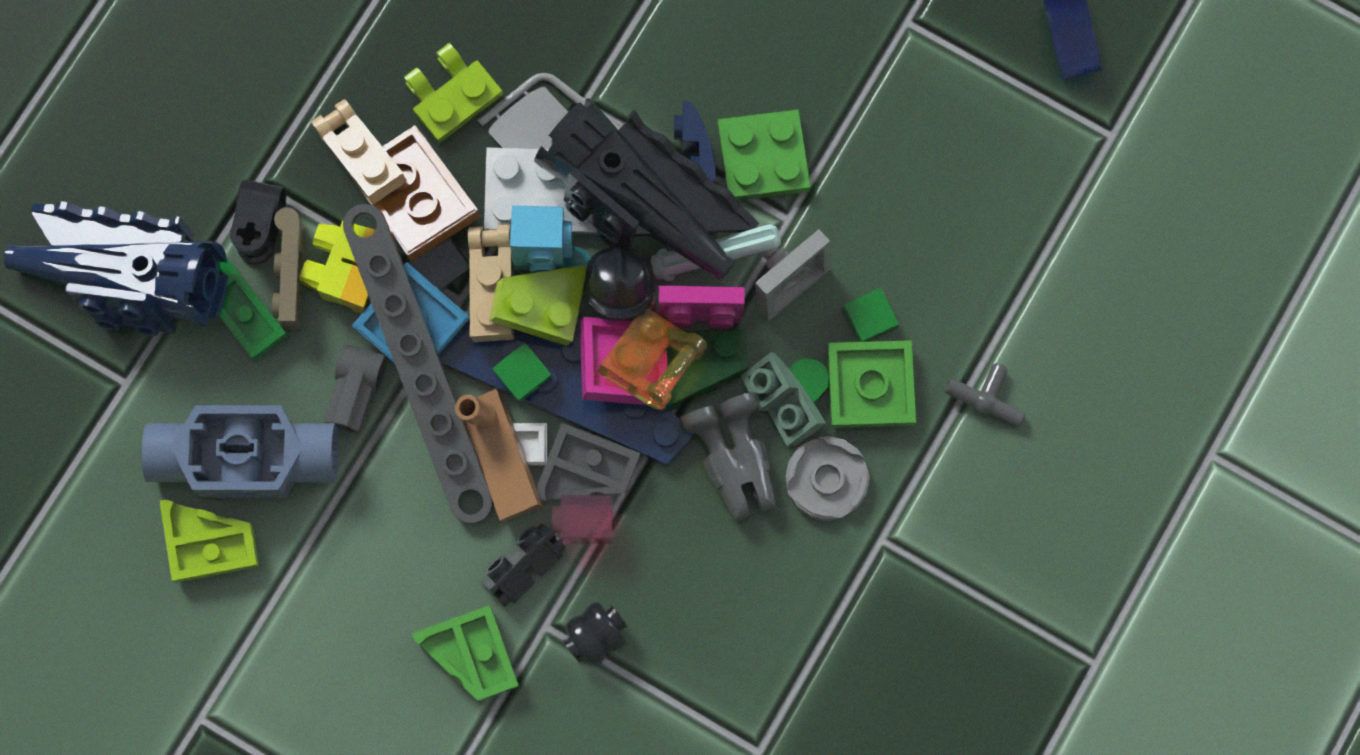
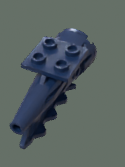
(126, 267)

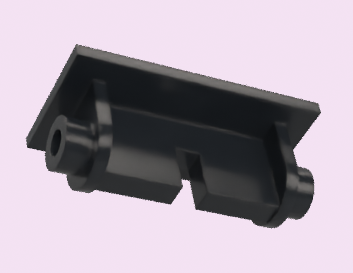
(509, 572)

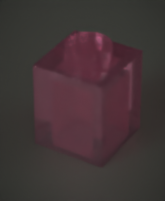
(584, 519)

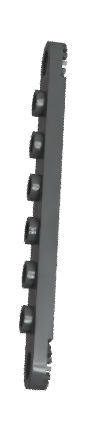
(417, 362)

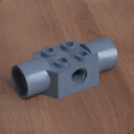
(240, 452)

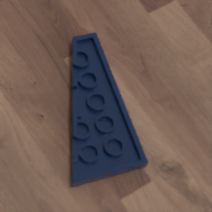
(635, 426)

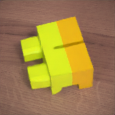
(340, 277)

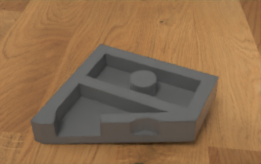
(585, 466)

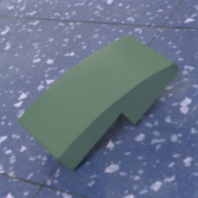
(784, 399)

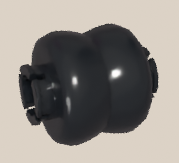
(595, 633)

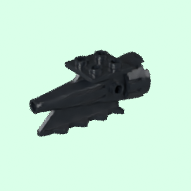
(640, 186)

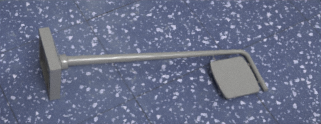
(536, 115)

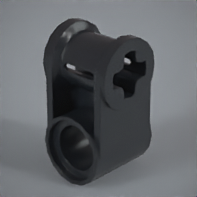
(255, 216)

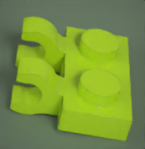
(456, 101)

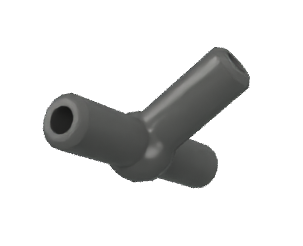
(985, 400)

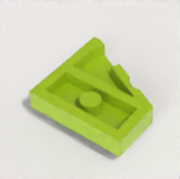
(540, 303)
(205, 543)

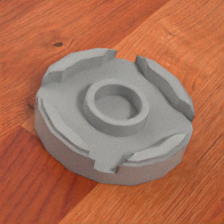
(827, 478)

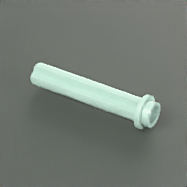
(737, 245)

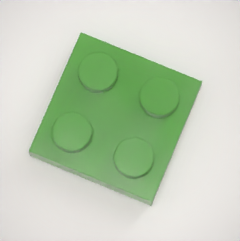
(763, 155)
(871, 384)

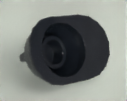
(620, 282)

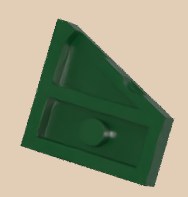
(721, 362)

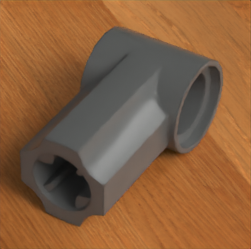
(357, 376)

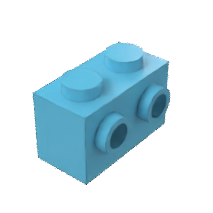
(540, 238)

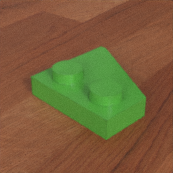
(471, 652)

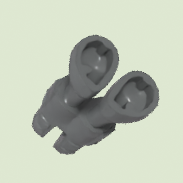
(738, 466)

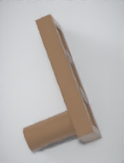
(499, 454)

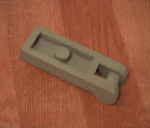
(287, 267)

